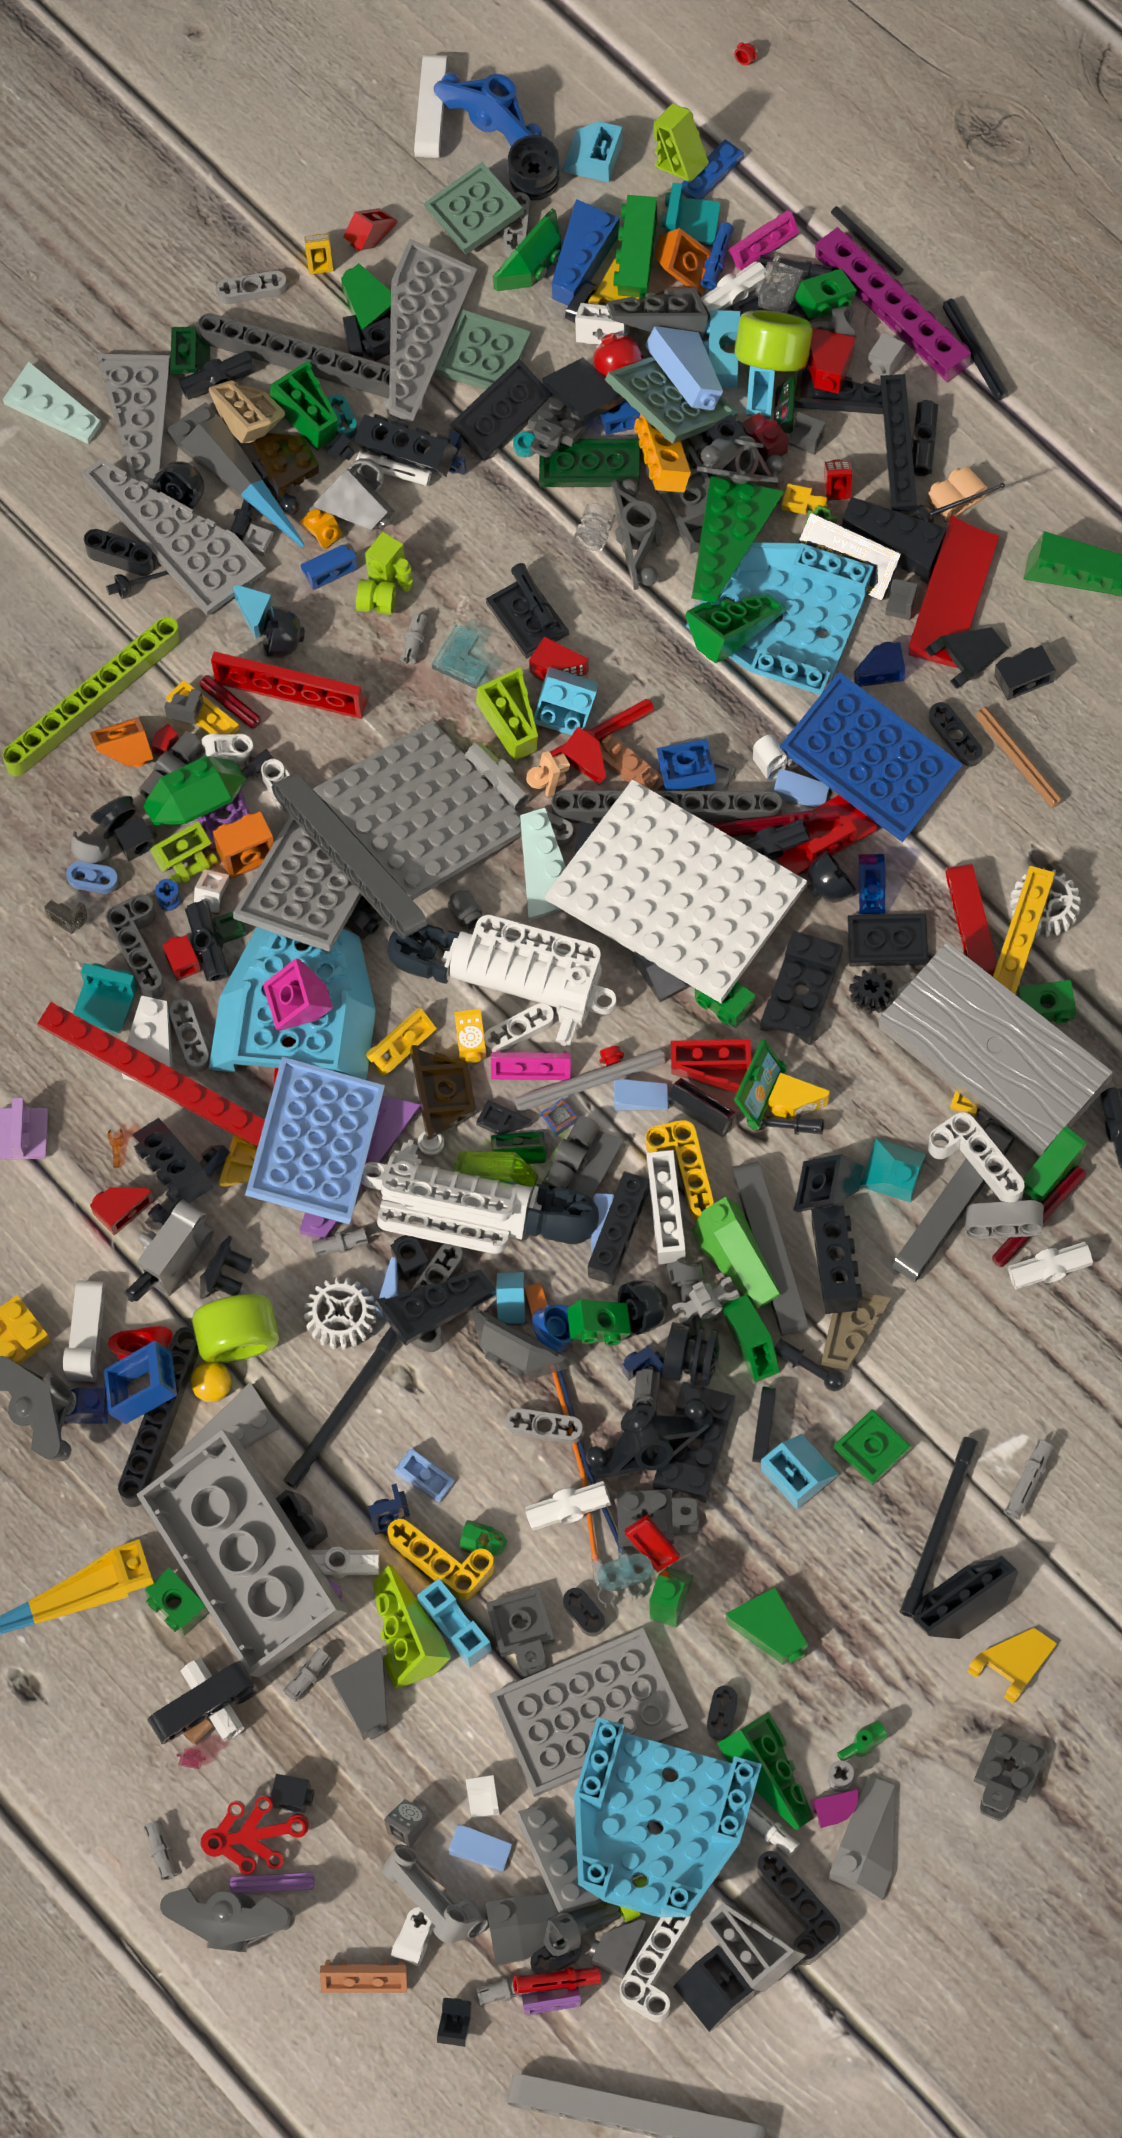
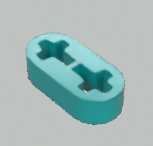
(346, 414)

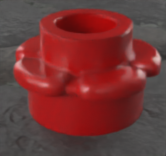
(745, 53)
(611, 1055)

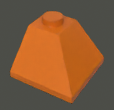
(682, 258)
(124, 743)

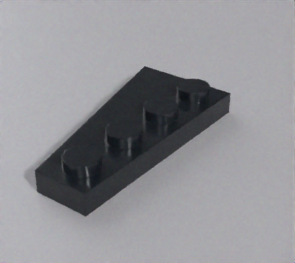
(851, 397)
(211, 1161)
(428, 1308)

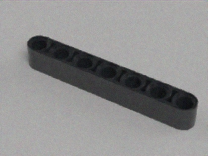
(158, 1429)

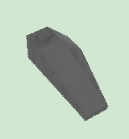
(674, 309)

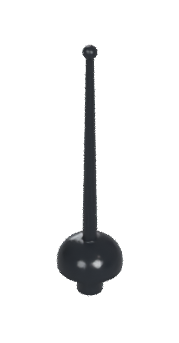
(925, 513)
(123, 585)

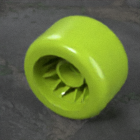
(773, 340)
(235, 1328)

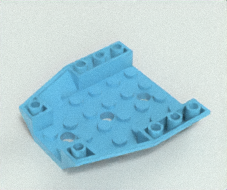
(819, 594)
(333, 1042)
(625, 1791)

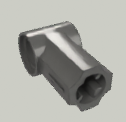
(646, 1388)

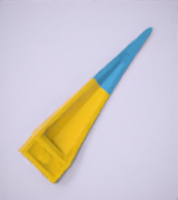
(100, 1582)

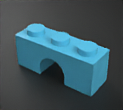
(723, 332)
(453, 1624)

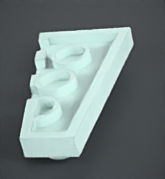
(48, 403)
(541, 861)

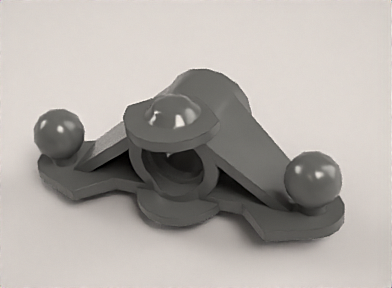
(741, 461)
(636, 537)
(38, 1403)
(227, 1918)

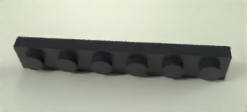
(898, 442)

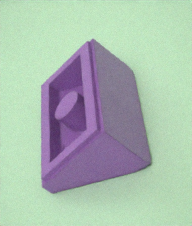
(550, 2000)

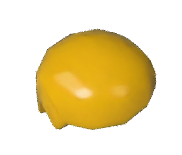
(211, 1381)

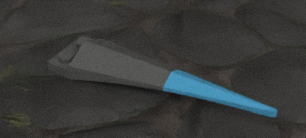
(213, 446)

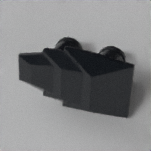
(212, 1276)

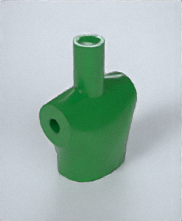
(864, 1741)

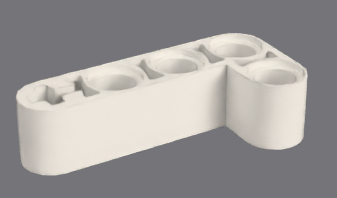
(771, 757)
(980, 1160)
(82, 1356)
(660, 1958)

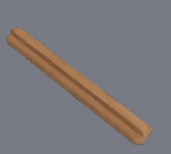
(1019, 757)

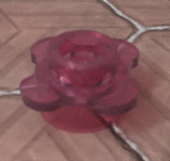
(190, 1758)

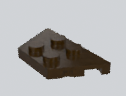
(286, 460)
(442, 1090)

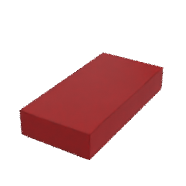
(652, 1543)

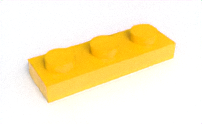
(211, 718)

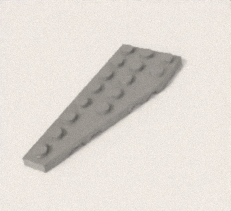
(424, 306)
(190, 548)

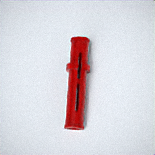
(567, 1979)

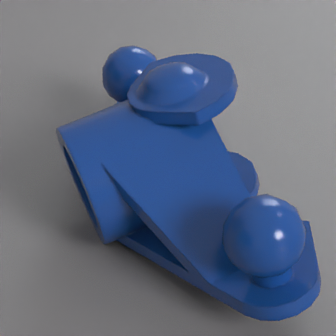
(490, 104)

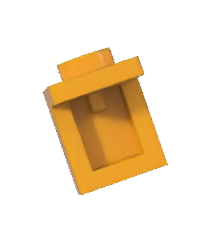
(322, 526)

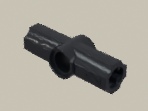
(215, 373)
(924, 427)
(774, 841)
(210, 955)
(1112, 1107)

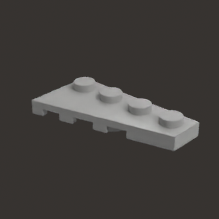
(243, 1416)
(555, 1859)

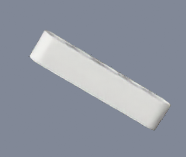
(430, 108)

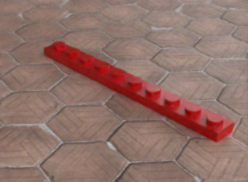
(152, 1073)

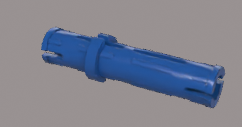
(714, 264)

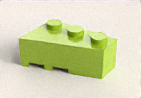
(679, 143)
(509, 713)

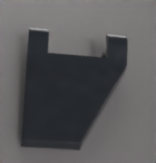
(968, 651)

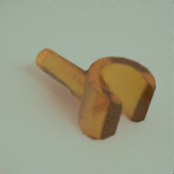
(116, 1143)

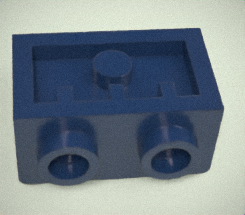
(386, 1510)

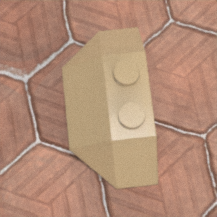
(245, 410)

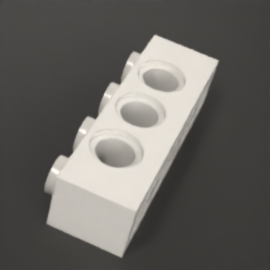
(665, 1207)

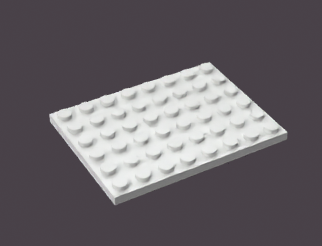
(676, 890)

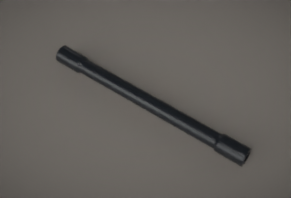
(303, 1464)
(915, 1591)

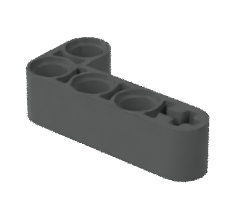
(137, 951)
(437, 1267)

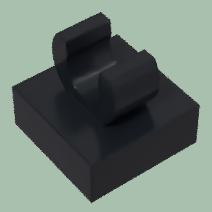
(339, 446)

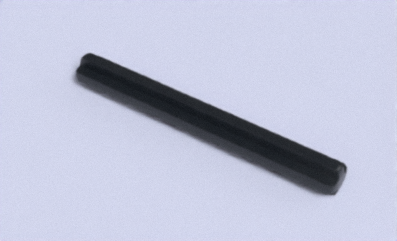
(977, 352)

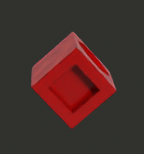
(181, 957)

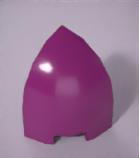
(835, 1807)

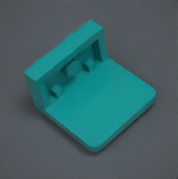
(693, 216)
(105, 997)

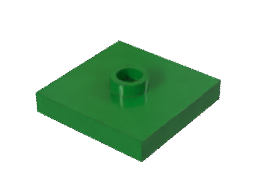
(872, 1447)

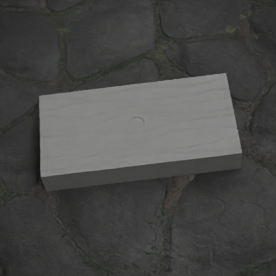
(994, 1049)
(241, 1553)

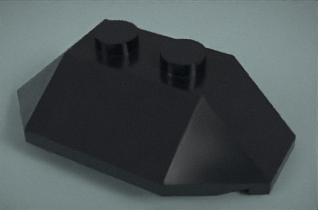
(966, 1599)

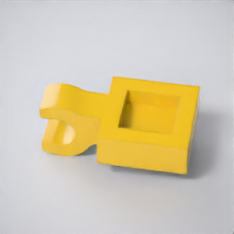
(800, 499)

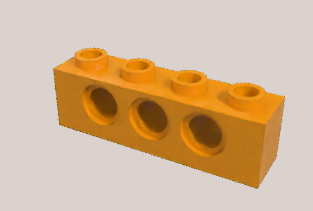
(665, 460)

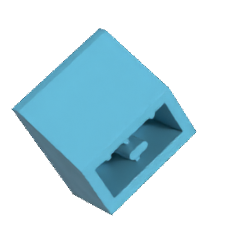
(594, 151)
(564, 701)
(797, 1470)

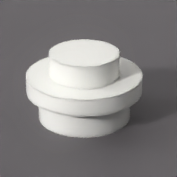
(430, 1147)

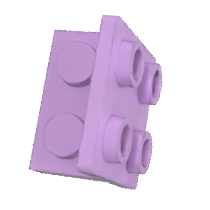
(23, 1131)

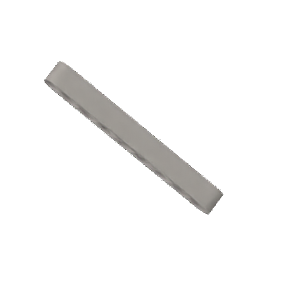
(622, 2111)

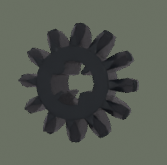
(863, 995)

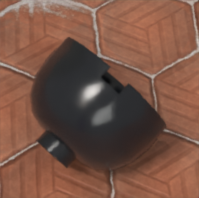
(181, 483)
(281, 632)
(829, 880)
(645, 1305)

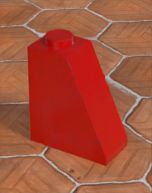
(830, 359)

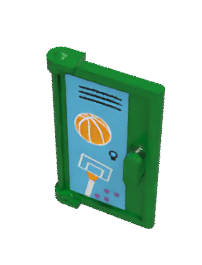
(758, 1084)

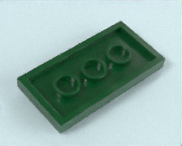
(591, 463)

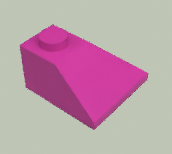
(296, 996)

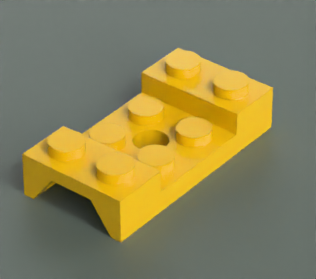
(20, 1331)

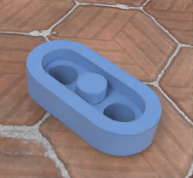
(93, 878)

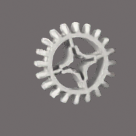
(1066, 899)
(328, 1296)

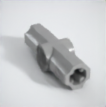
(499, 775)

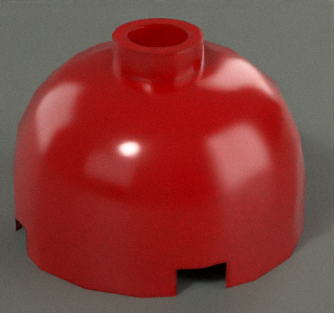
(616, 353)

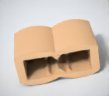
(960, 485)

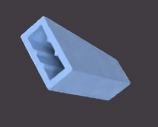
(686, 364)

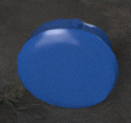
(552, 1326)

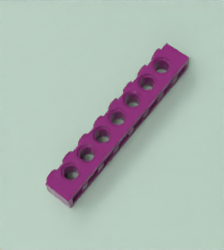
(878, 300)

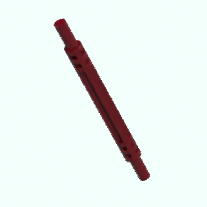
(754, 825)

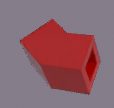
(164, 740)

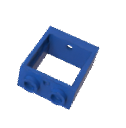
(163, 1387)

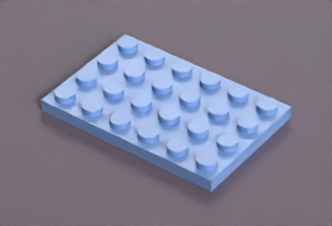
(315, 1140)

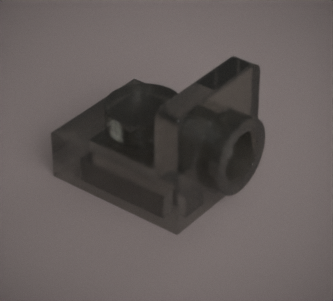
(64, 917)

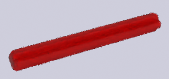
(618, 721)

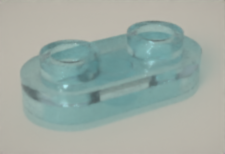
(624, 1572)

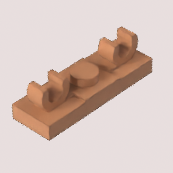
(629, 764)
(363, 1978)

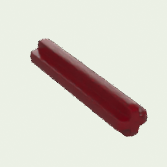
(230, 701)

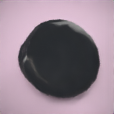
(114, 814)

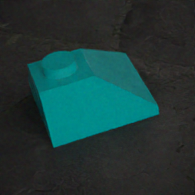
(893, 1170)

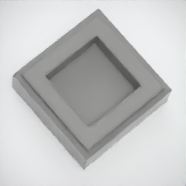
(258, 539)

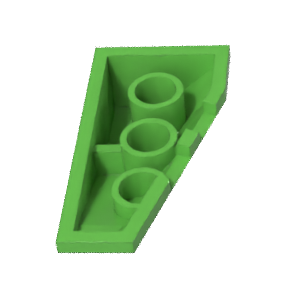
(734, 1251)

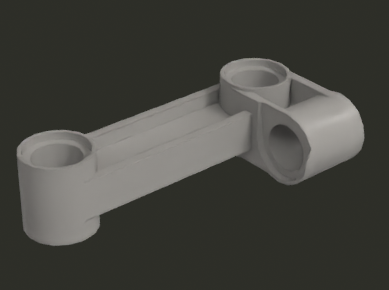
(451, 1920)

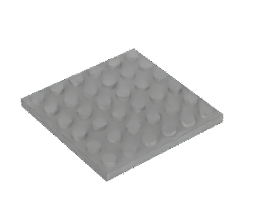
(421, 809)

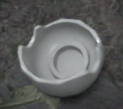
(370, 472)
(89, 847)

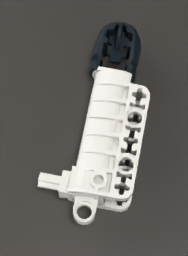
(512, 966)
(474, 1206)

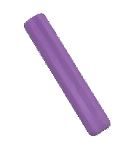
(272, 1883)

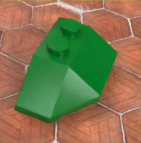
(531, 257)
(194, 791)

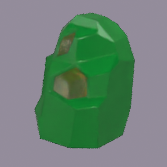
(481, 1536)

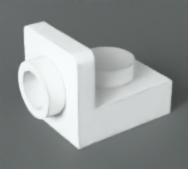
(211, 888)

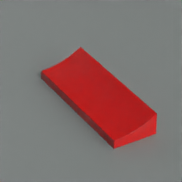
(953, 588)
(288, 685)

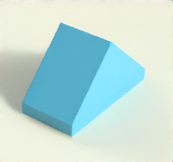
(760, 391)
(253, 606)
(511, 1298)

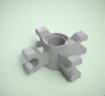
(705, 1301)

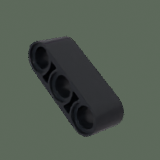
(126, 560)

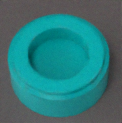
(522, 444)

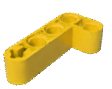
(688, 1172)
(436, 1556)

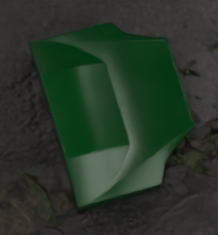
(187, 351)

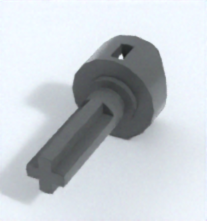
(838, 323)
(685, 1277)
(566, 1930)

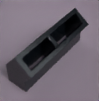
(701, 1107)

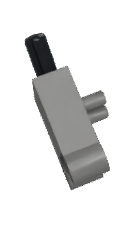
(170, 1251)

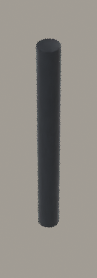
(867, 241)

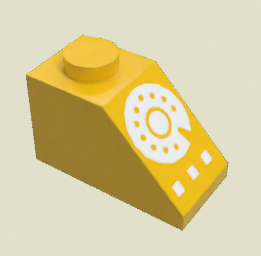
(318, 253)
(470, 1035)
(796, 1096)

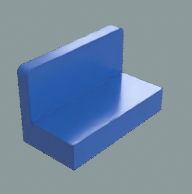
(329, 566)

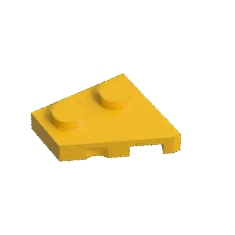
(238, 1163)

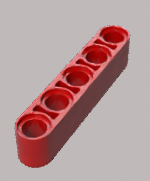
(971, 916)

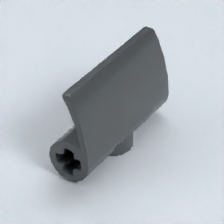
(185, 751)
(583, 1158)

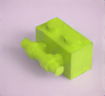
(387, 562)
(180, 847)

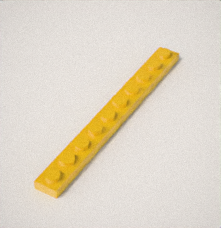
(1017, 946)

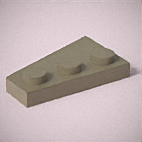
(851, 1330)

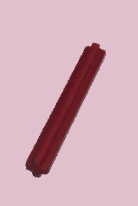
(1050, 1204)

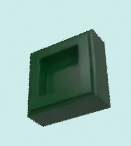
(229, 927)

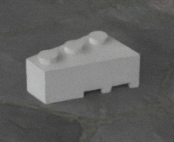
(751, 1947)

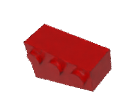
(712, 1061)

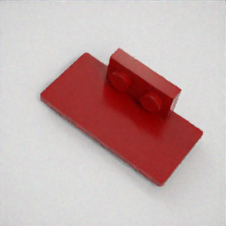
(829, 835)

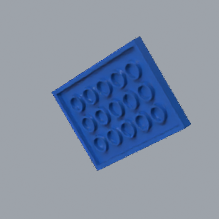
(870, 756)

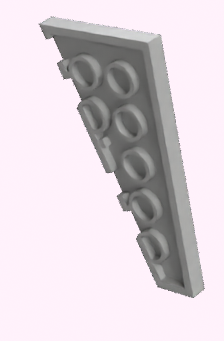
(138, 402)

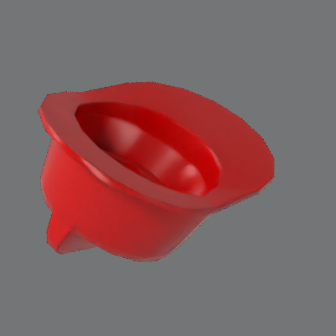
(130, 1341)

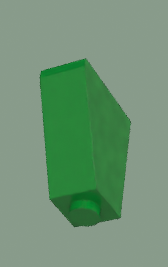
(366, 297)
(1053, 1165)
(751, 1338)
(669, 1596)
(770, 1627)

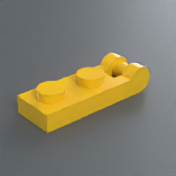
(399, 1041)

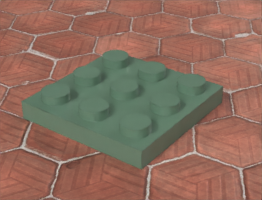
(474, 208)
(481, 350)

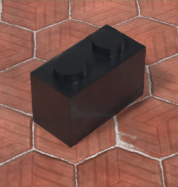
(1024, 672)

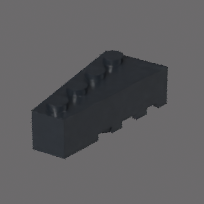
(913, 537)

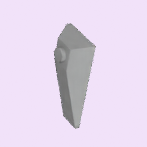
(867, 1846)

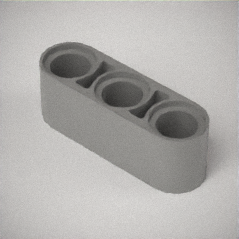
(1004, 1219)

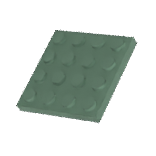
(661, 403)

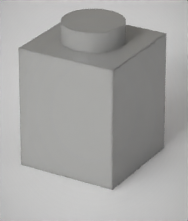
(886, 355)

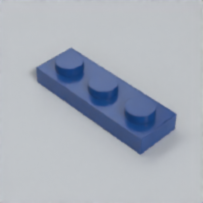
(721, 162)

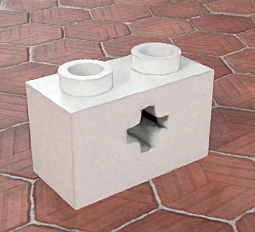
(595, 322)

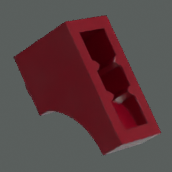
(769, 434)

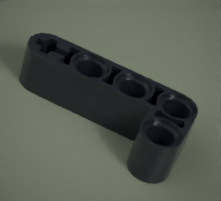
(202, 1702)
(793, 1903)

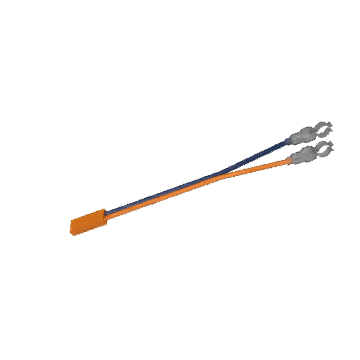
(536, 1301)

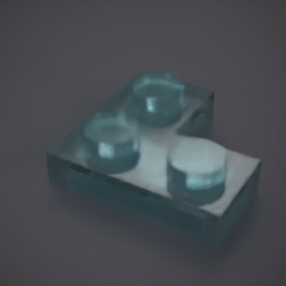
(455, 660)

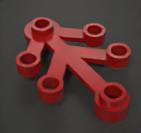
(250, 1835)

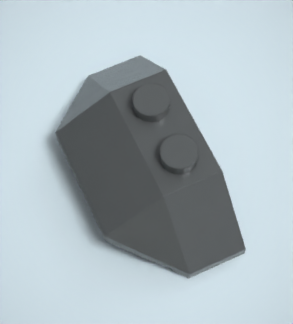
(515, 1349)

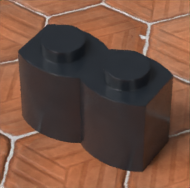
(300, 1514)

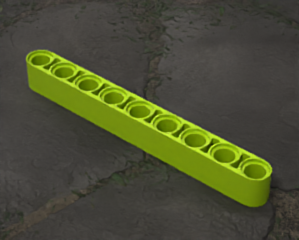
(89, 707)

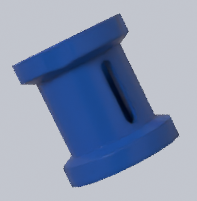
(174, 897)

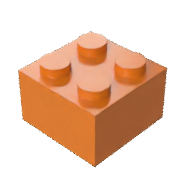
(243, 844)

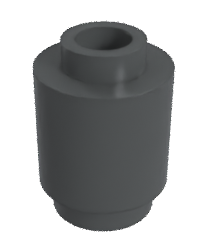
(465, 908)

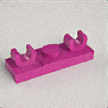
(764, 240)
(531, 1066)

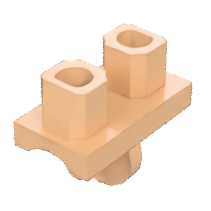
(549, 773)

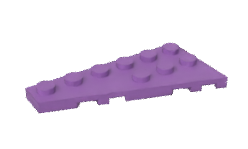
(389, 1125)

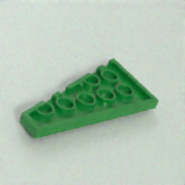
(729, 529)

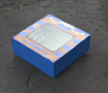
(559, 1116)

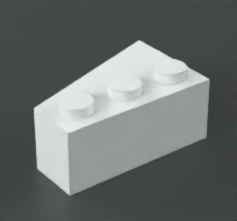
(152, 1031)

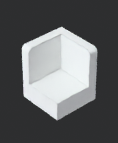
(482, 1797)

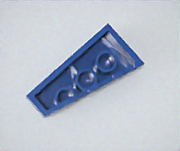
(585, 247)

